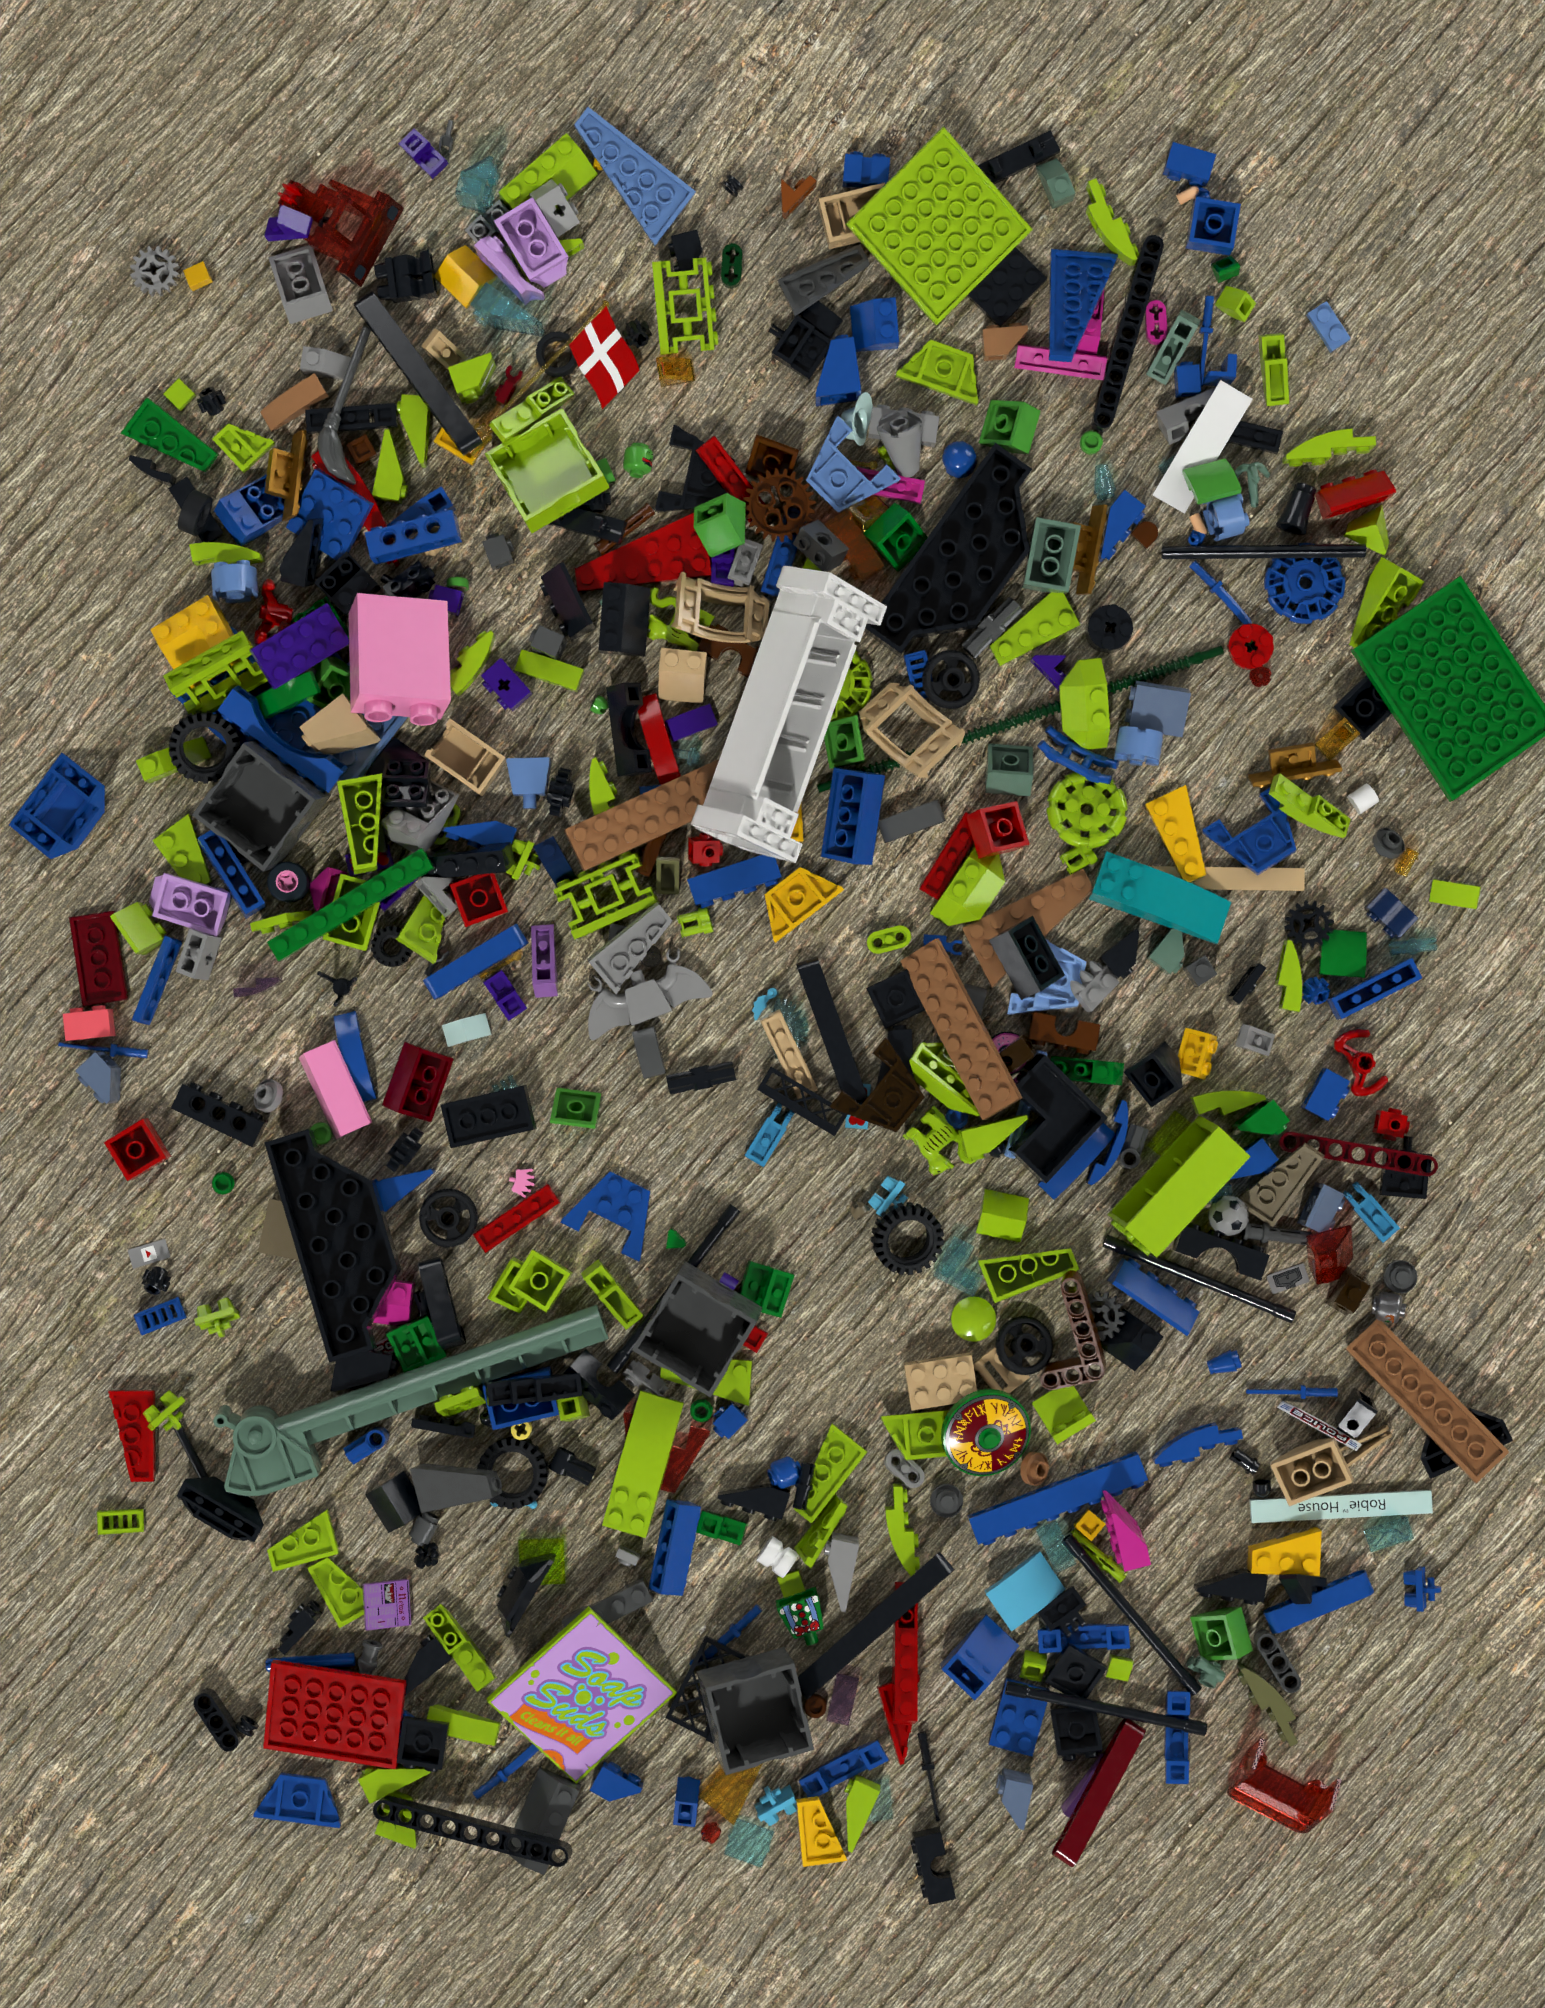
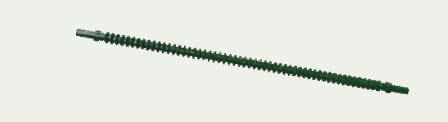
(1196, 658)

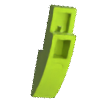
(1112, 232)
(532, 410)
(1320, 447)
(472, 661)
(600, 790)
(1310, 811)
(902, 1539)
(460, 1647)

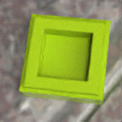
(179, 394)
(791, 1583)

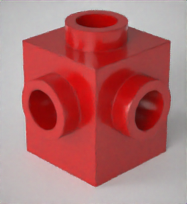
(704, 850)
(1383, 1124)

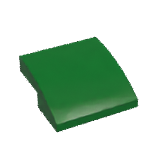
(1344, 954)
(766, 1287)
(415, 1344)

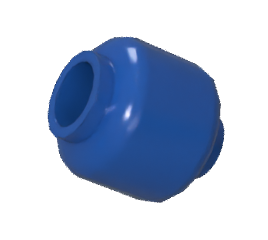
(784, 1472)

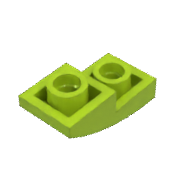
(1455, 894)

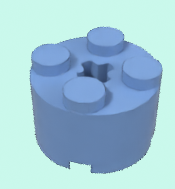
(1226, 517)
(234, 581)
(1138, 746)

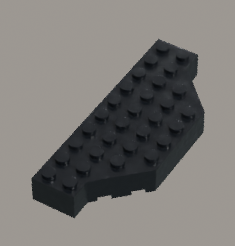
(962, 560)
(338, 1241)

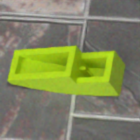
(1274, 369)
(213, 552)
(549, 670)
(1290, 978)
(1225, 1101)
(612, 1294)
(466, 1724)

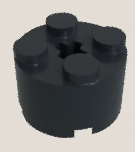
(1111, 616)

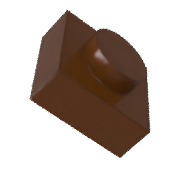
(361, 449)

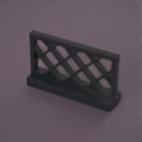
(682, 1722)

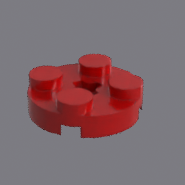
(1238, 651)

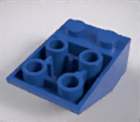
(250, 511)
(979, 1657)

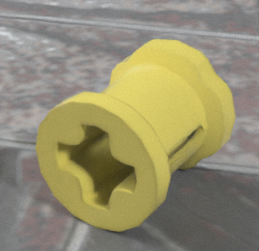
(521, 1436)

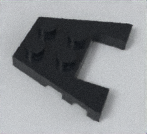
(699, 483)

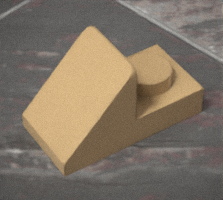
(442, 350)

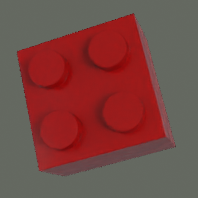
(997, 829)
(478, 898)
(137, 1149)

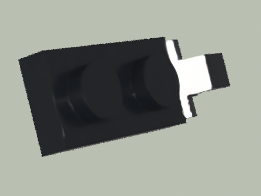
(445, 1426)

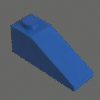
(1261, 1159)
(396, 1188)

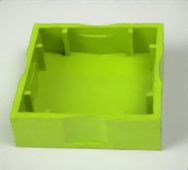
(547, 470)

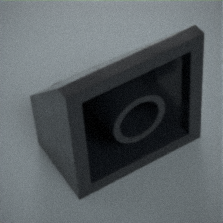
(1156, 1074)
(1133, 1342)

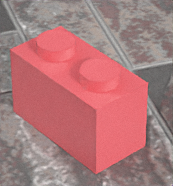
(88, 1024)

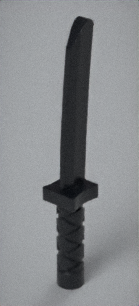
(928, 1765)

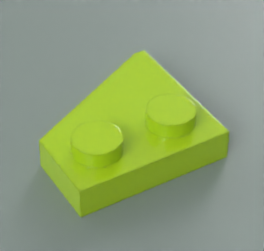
(395, 1832)

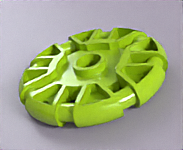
(859, 695)
(1090, 823)

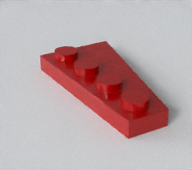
(133, 1432)

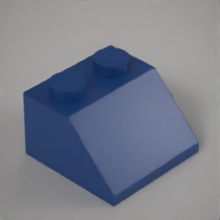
(875, 325)

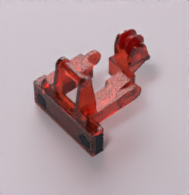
(354, 256)

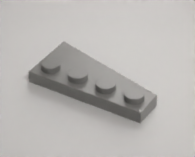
(625, 950)

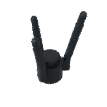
(340, 986)

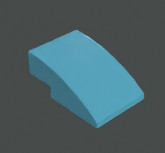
(1025, 1590)

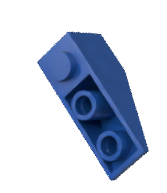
(427, 506)
(1120, 517)
(481, 833)

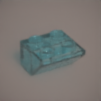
(476, 185)

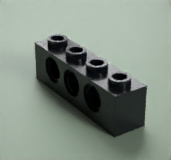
(186, 1105)

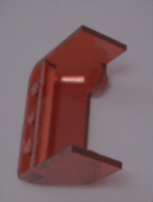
(1279, 1796)

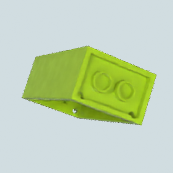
(1177, 1186)

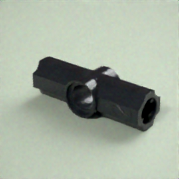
(701, 1077)

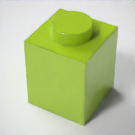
(573, 1408)

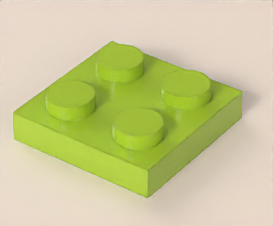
(466, 1400)

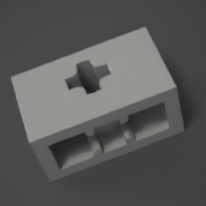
(559, 219)
(198, 954)

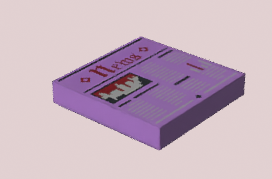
(386, 1604)

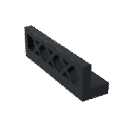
(797, 1108)

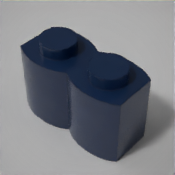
(1390, 913)

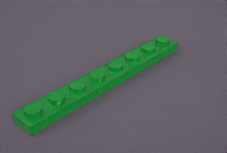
(350, 905)

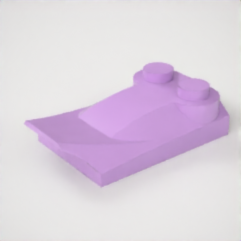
(533, 243)
(493, 254)
(189, 903)

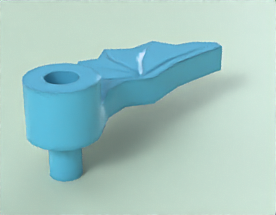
(761, 1002)

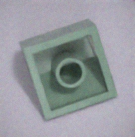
(1009, 770)

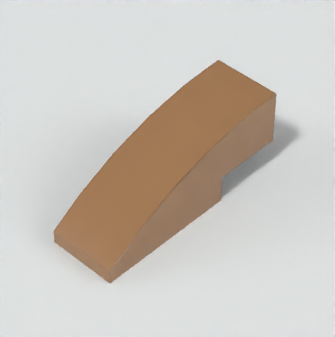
(294, 402)

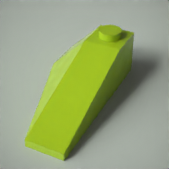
(1384, 596)

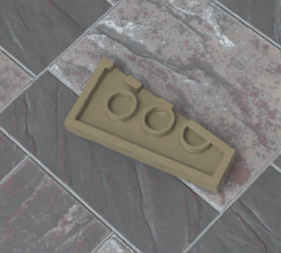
(1279, 1187)

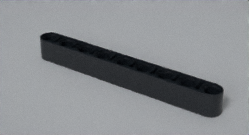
(1127, 323)
(418, 373)
(874, 1625)
(462, 1834)

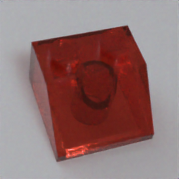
(1329, 1253)

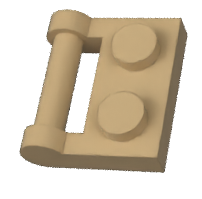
(1013, 1380)

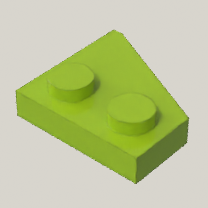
(242, 446)
(282, 921)

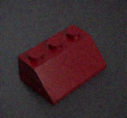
(417, 1082)

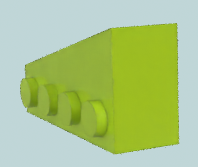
(361, 814)
(1021, 1273)

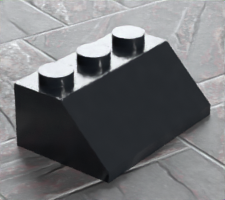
(566, 602)
(624, 619)
(1027, 958)

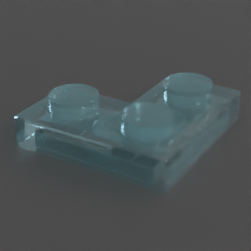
(952, 1268)

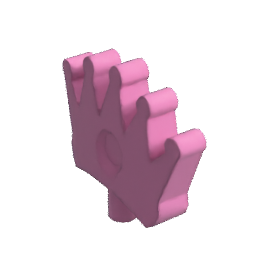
(521, 1181)

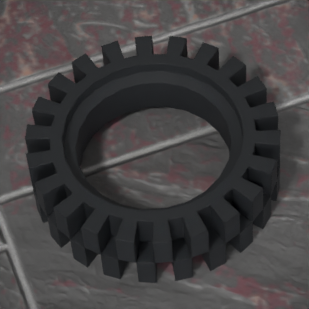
(194, 721)
(916, 1261)
(538, 1463)

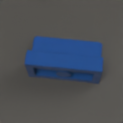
(1227, 373)

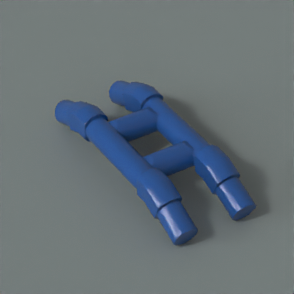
(1089, 757)

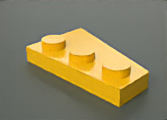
(816, 1834)

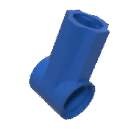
(365, 1445)

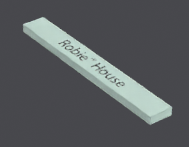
(1342, 1506)

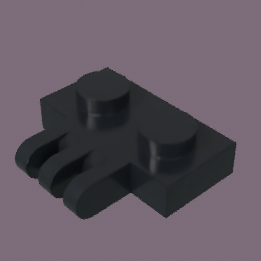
(1063, 1612)

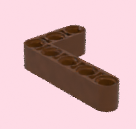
(1082, 1337)

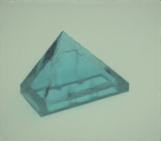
(1388, 1534)

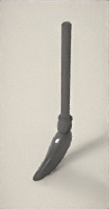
(328, 439)

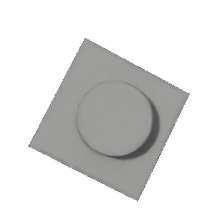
(627, 1556)

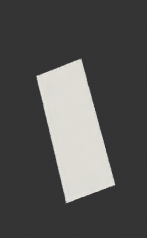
(1203, 443)

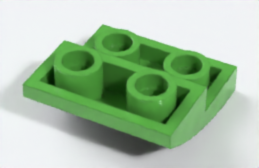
(1212, 481)

